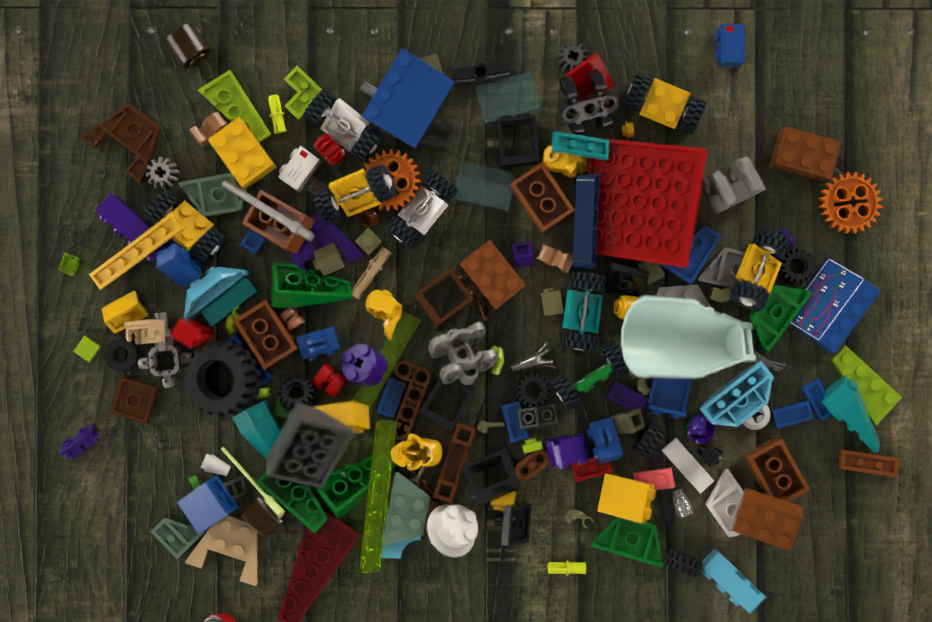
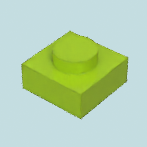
(531, 445)

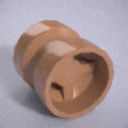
(294, 322)

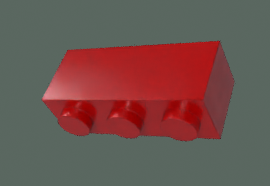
(192, 333)

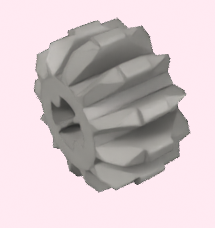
(155, 170)

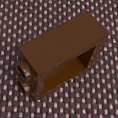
(429, 309)

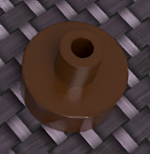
(369, 218)

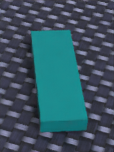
(580, 145)
(228, 301)

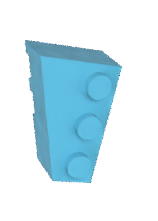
(731, 581)

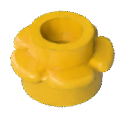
(628, 130)

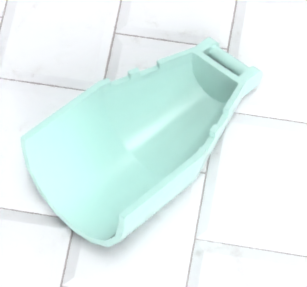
(682, 339)

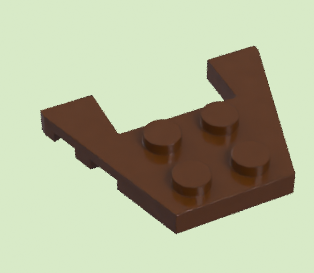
(134, 132)

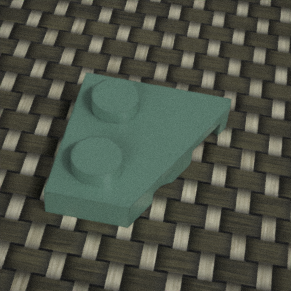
(176, 536)

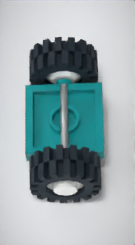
(583, 311)

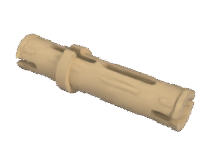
(371, 271)

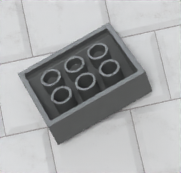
(308, 447)

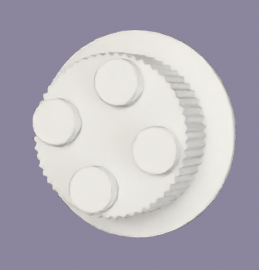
(452, 529)

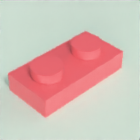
(660, 478)

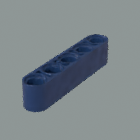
(586, 221)

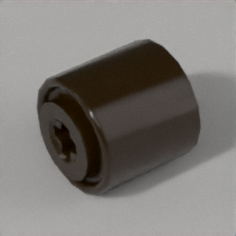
(188, 46)
(262, 516)

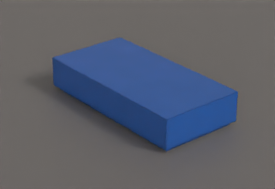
(815, 393)
(391, 397)
(792, 414)
(512, 422)

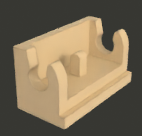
(146, 331)

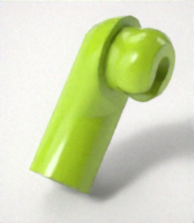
(496, 368)

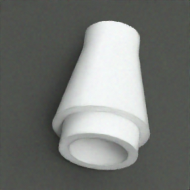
(215, 465)

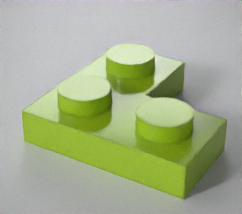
(305, 89)

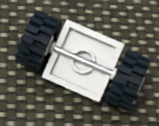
(343, 125)
(423, 210)

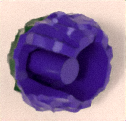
(699, 428)

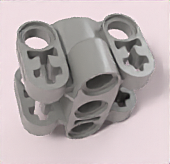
(745, 180)
(446, 345)

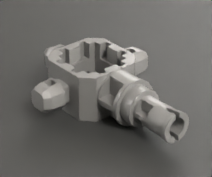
(152, 362)

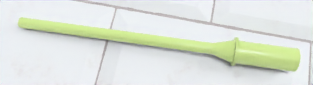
(268, 499)

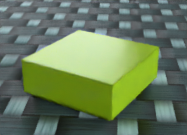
(87, 348)

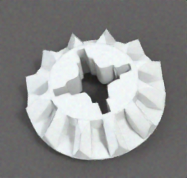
(760, 421)

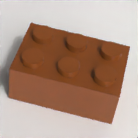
(805, 154)
(541, 197)
(274, 230)
(492, 274)
(266, 334)
(776, 470)
(768, 519)

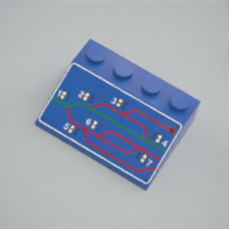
(835, 305)

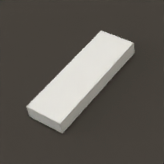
(687, 465)

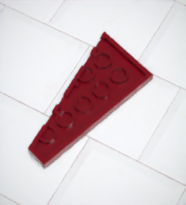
(315, 564)

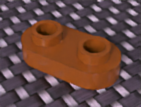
(532, 465)

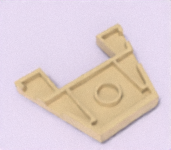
(232, 538)

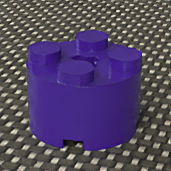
(364, 365)
(566, 450)

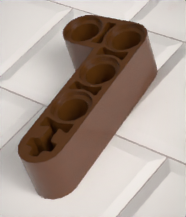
(408, 401)

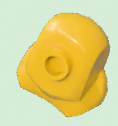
(564, 163)
(385, 307)
(417, 452)

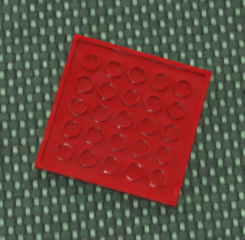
(648, 201)

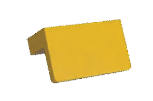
(123, 310)

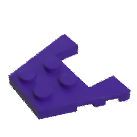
(324, 235)

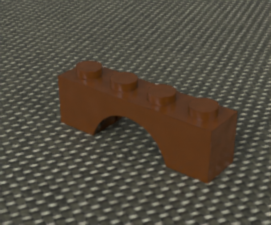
(454, 462)

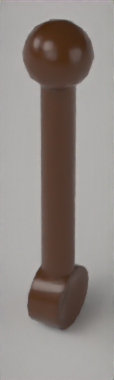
(485, 317)
(414, 472)

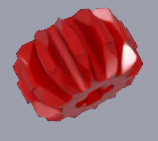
(329, 149)

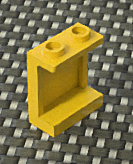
(626, 498)

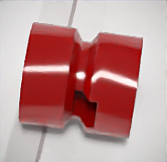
(329, 380)

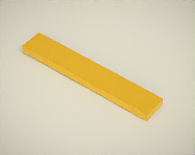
(137, 250)

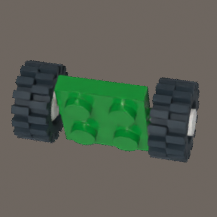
(614, 362)

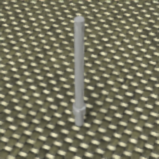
(295, 227)

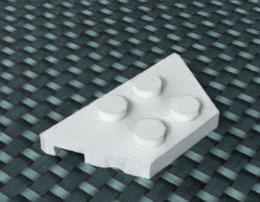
(725, 501)

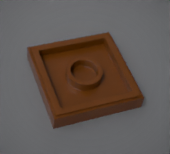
(134, 400)

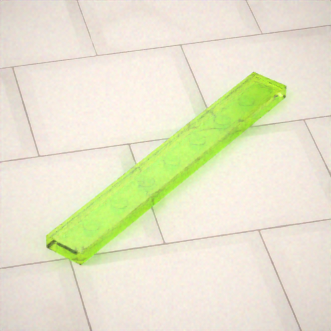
(378, 496)

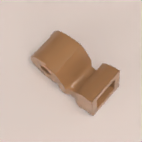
(210, 126)
(555, 258)

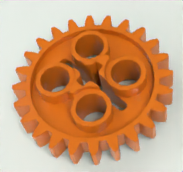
(405, 171)
(847, 185)

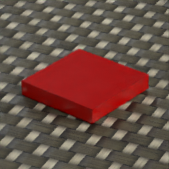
(582, 78)

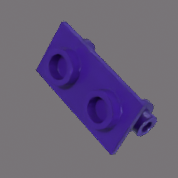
(85, 436)

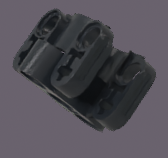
(576, 103)

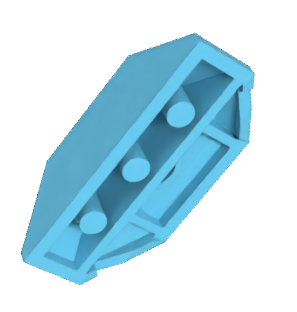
(209, 288)
(739, 397)

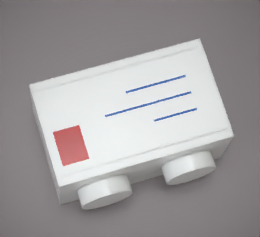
(299, 168)

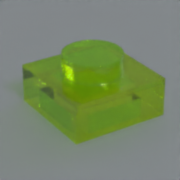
(69, 264)

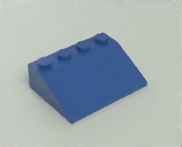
(408, 98)

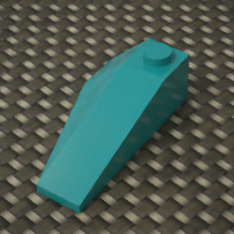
(846, 403)
(259, 426)

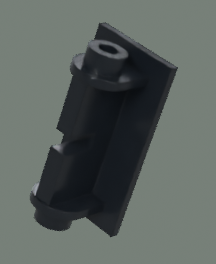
(711, 456)

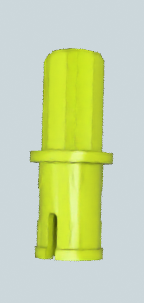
(277, 114)
(566, 568)

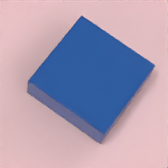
(253, 241)

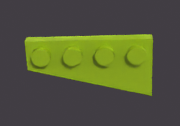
(233, 102)
(875, 392)

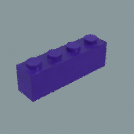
(125, 221)

